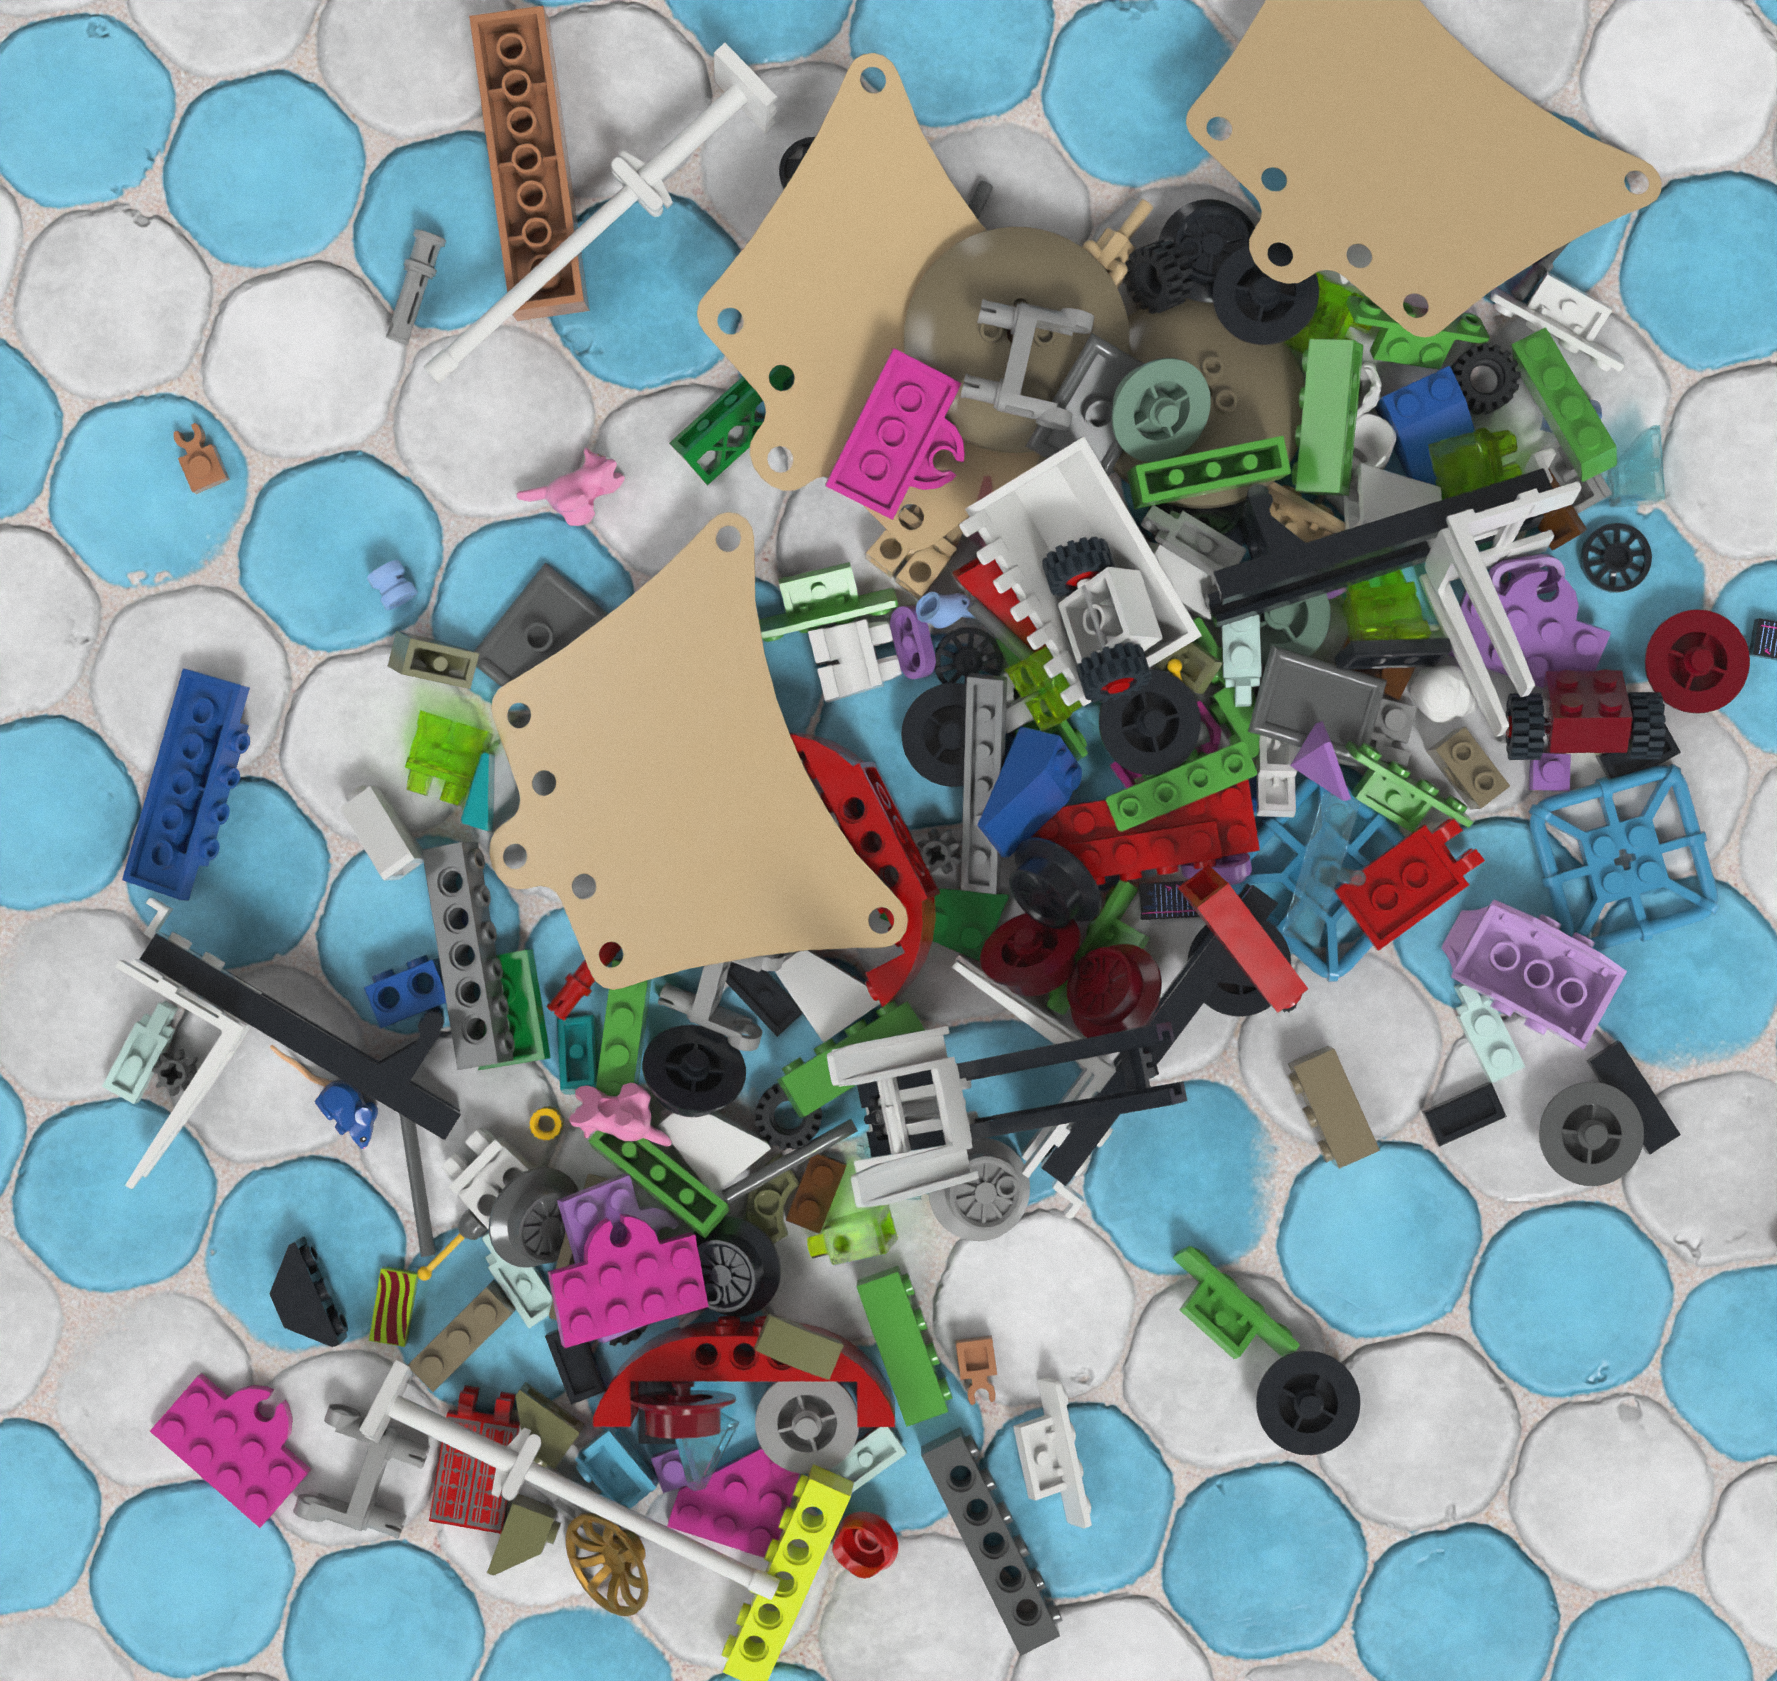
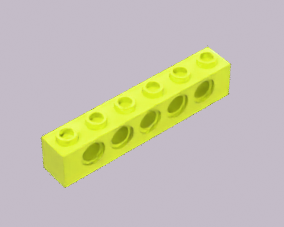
(831, 1495)

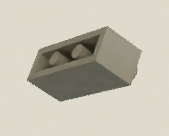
(1332, 1107)
(462, 1336)

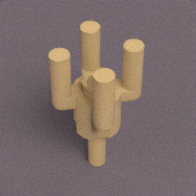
(1114, 246)

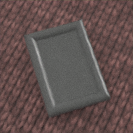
(1089, 396)
(536, 626)
(1307, 690)

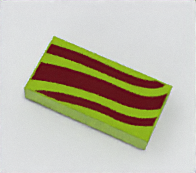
(393, 1306)

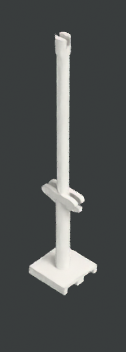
(640, 183)
(516, 1464)

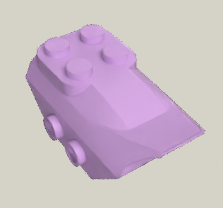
(1533, 970)

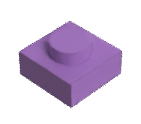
(1550, 773)
(669, 1469)

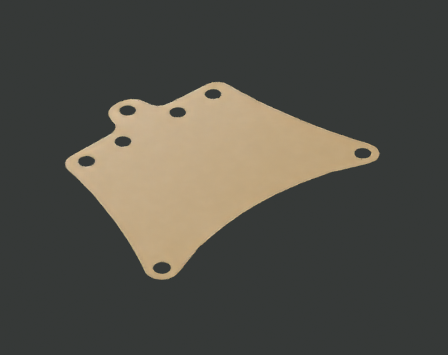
(1405, 150)
(832, 291)
(679, 785)

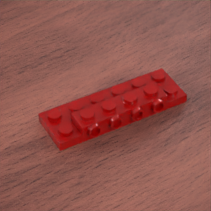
(1190, 834)

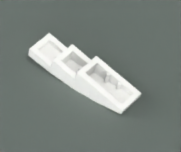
(1275, 777)

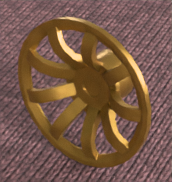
(618, 1556)

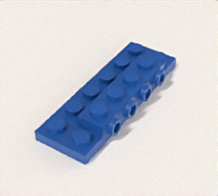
(189, 785)

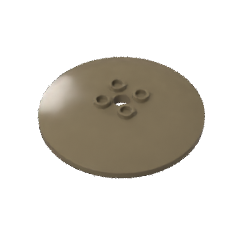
(1008, 269)
(1249, 385)

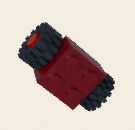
(1585, 716)

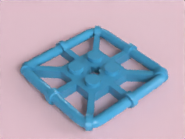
(1637, 838)
(1290, 873)

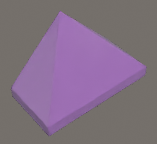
(1319, 762)

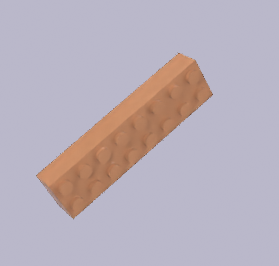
(528, 154)

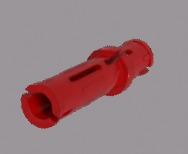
(579, 983)

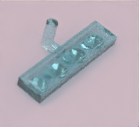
(1322, 869)

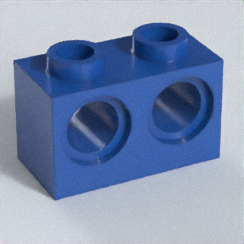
(412, 998)

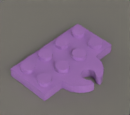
(1544, 628)
(607, 1200)

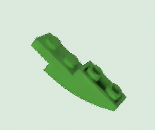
(1223, 702)

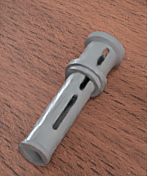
(419, 270)

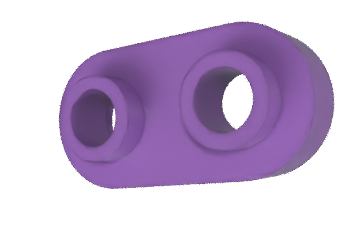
(1525, 564)
(912, 643)
(1231, 868)

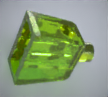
(868, 1232)

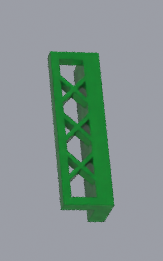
(719, 419)

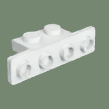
(1565, 314)
(1050, 1455)

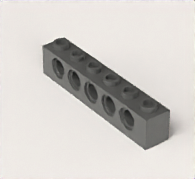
(453, 941)
(1028, 1628)

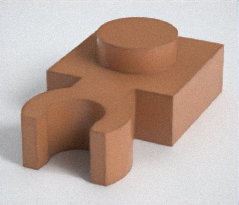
(201, 464)
(977, 1362)

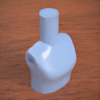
(942, 609)

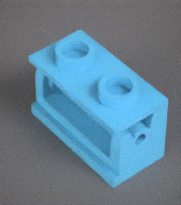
(616, 1468)

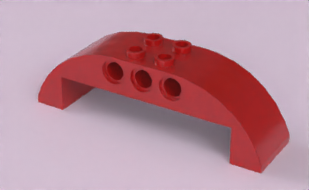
(681, 1357)

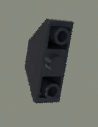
(305, 1297)

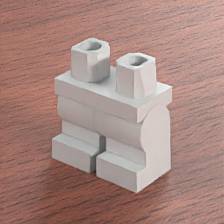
(855, 651)
(487, 1175)

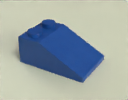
(1423, 415)
(1029, 789)

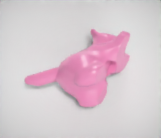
(575, 492)
(621, 1115)

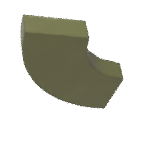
(767, 1203)

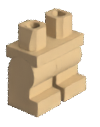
(922, 565)

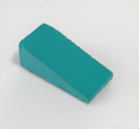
(480, 801)
(577, 1053)

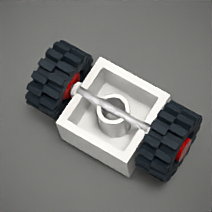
(1104, 617)

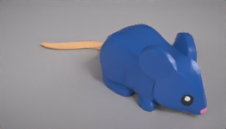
(341, 1103)

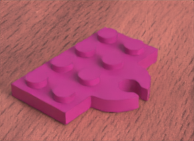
(899, 436)
(626, 1282)
(234, 1445)

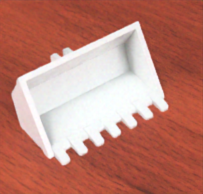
(1047, 508)

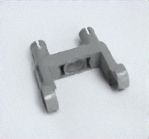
(1022, 323)
(704, 1005)
(362, 1509)

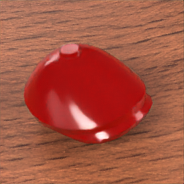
(865, 1544)

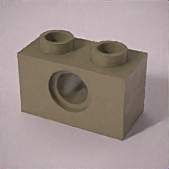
(1468, 768)

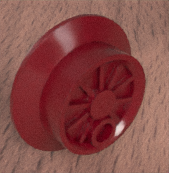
(1697, 661)
(1030, 955)
(1113, 989)
(682, 1411)

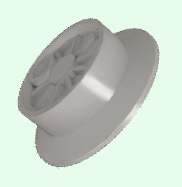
(989, 1204)
(806, 1424)

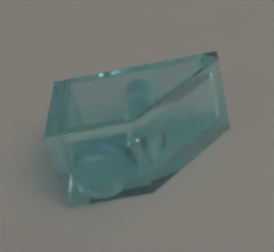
(1638, 472)
(703, 1454)

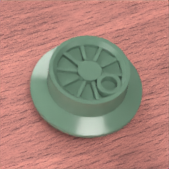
(1160, 409)
(1295, 627)

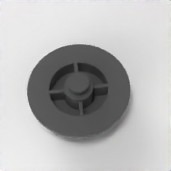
(1591, 1133)
(527, 1219)

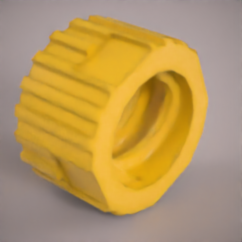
(548, 1111)

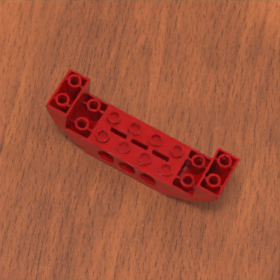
(845, 781)

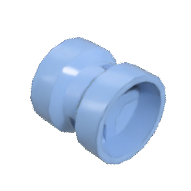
(392, 585)

